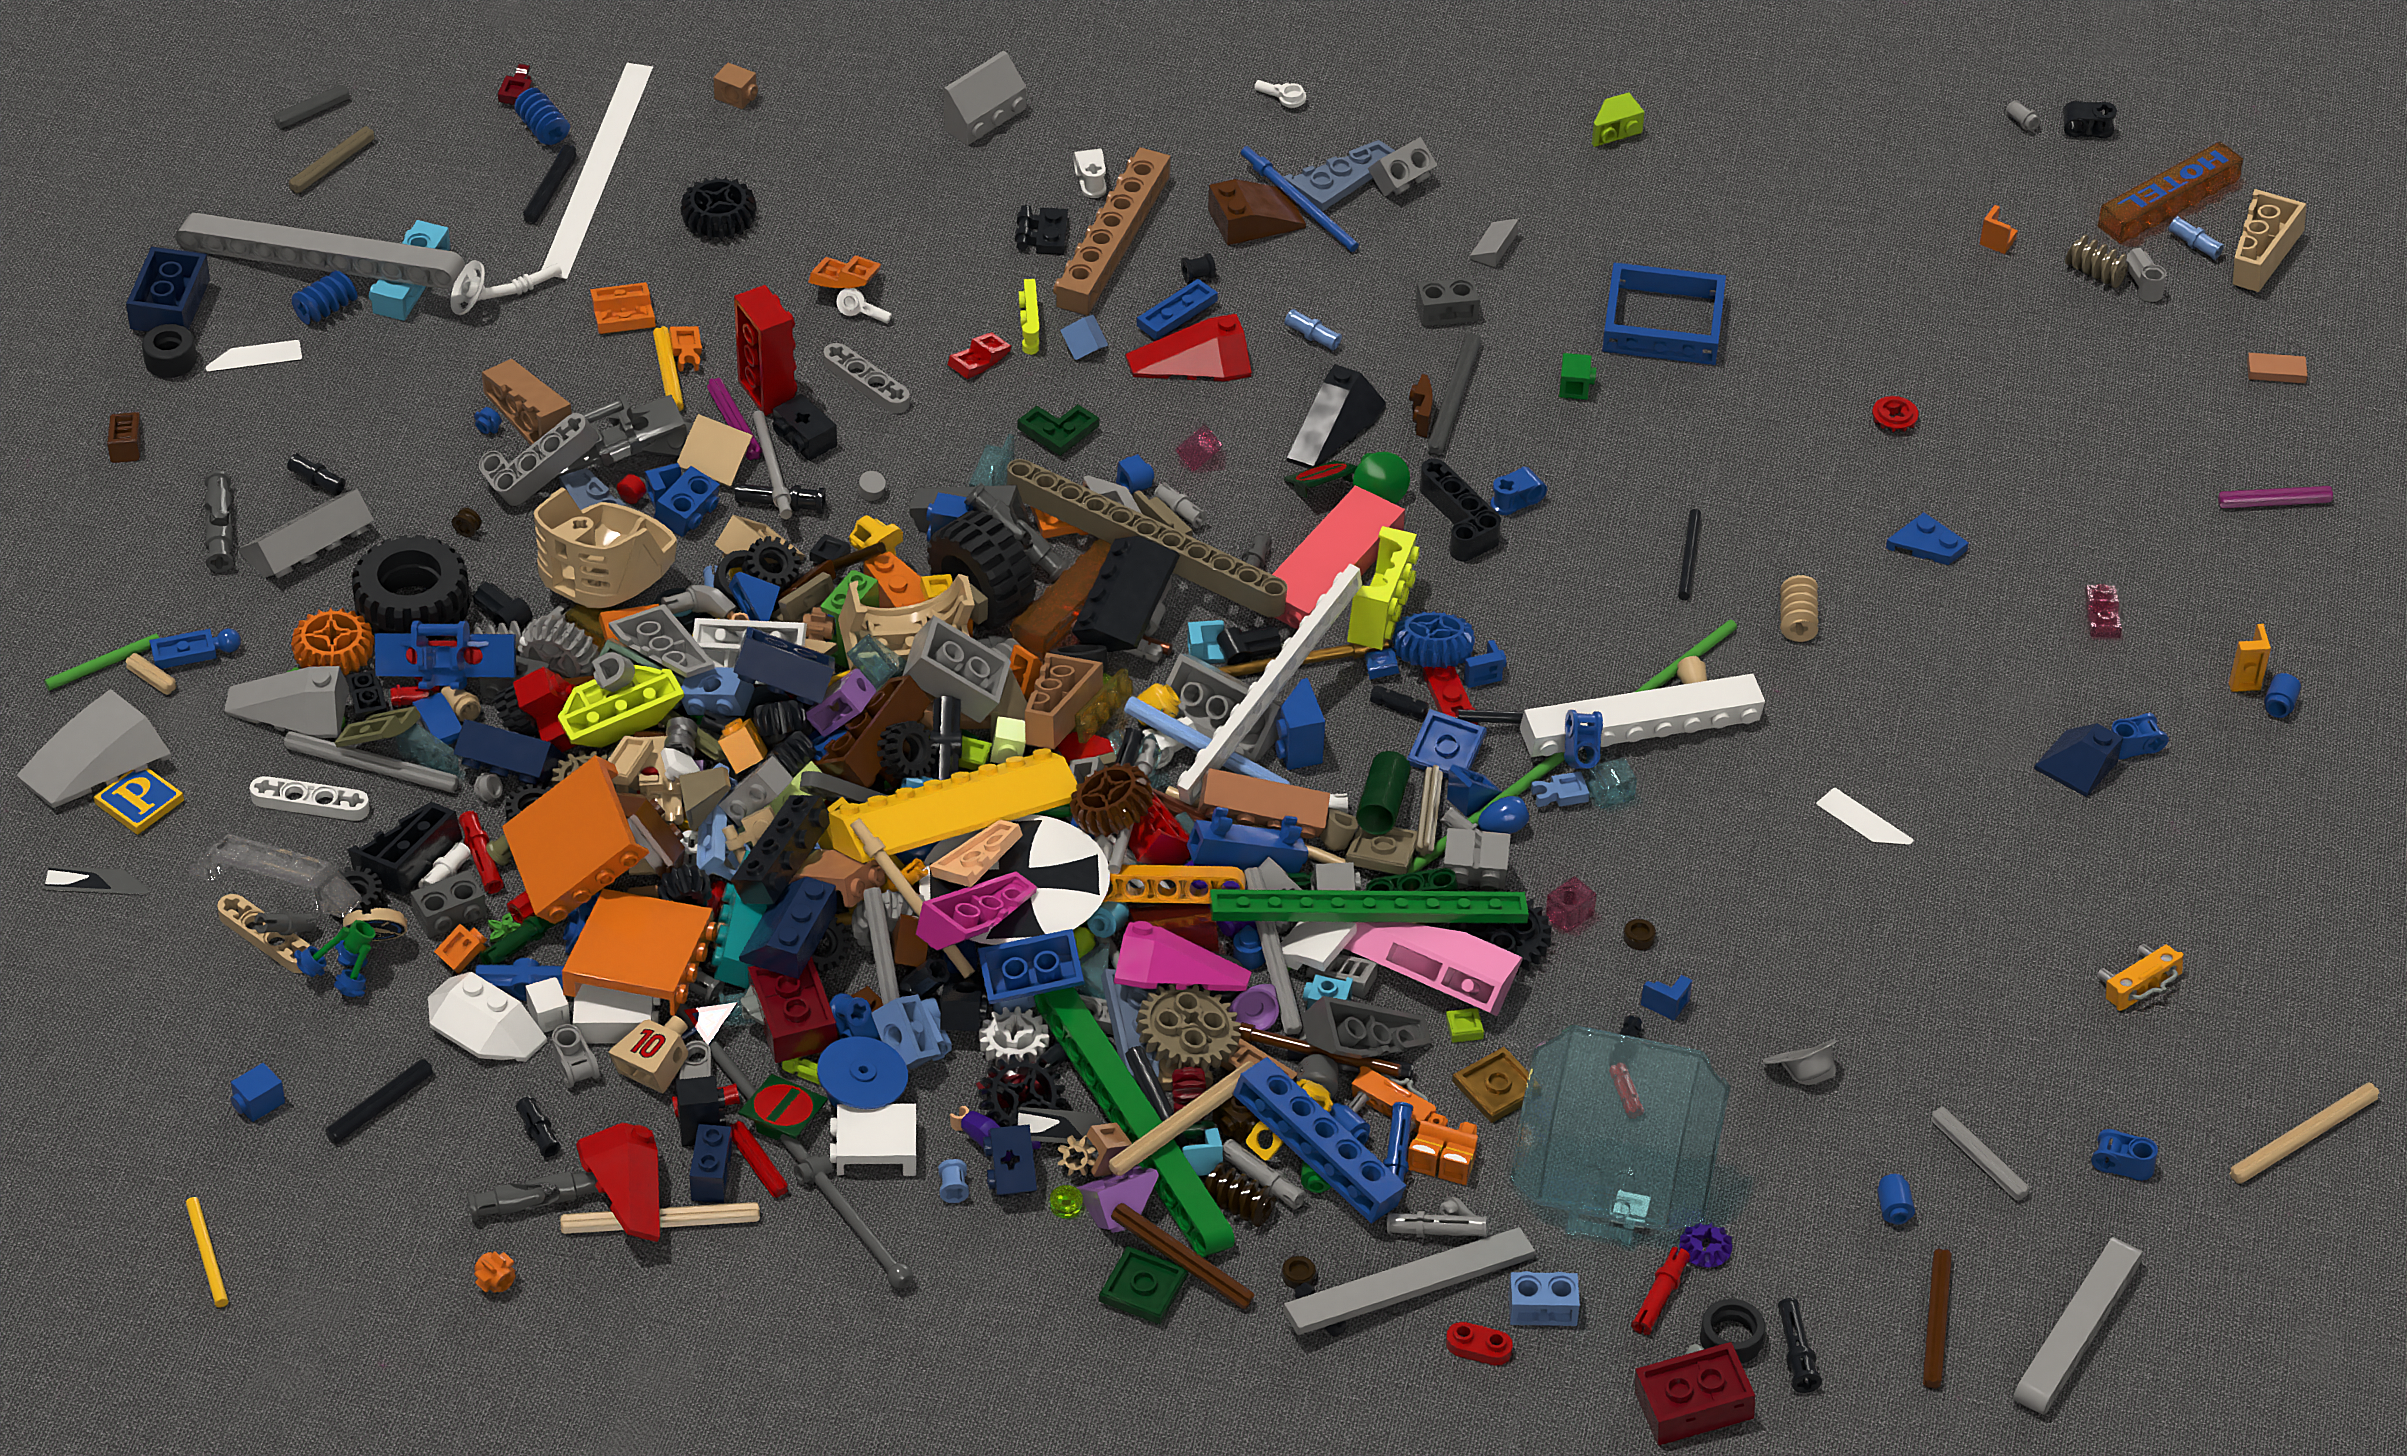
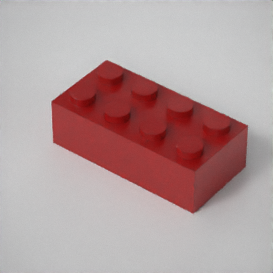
(764, 348)

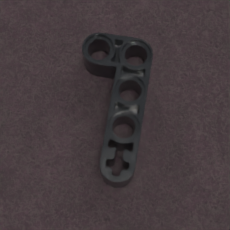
(1474, 520)

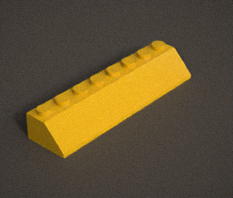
(956, 804)

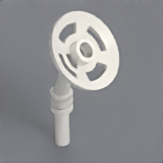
(473, 290)

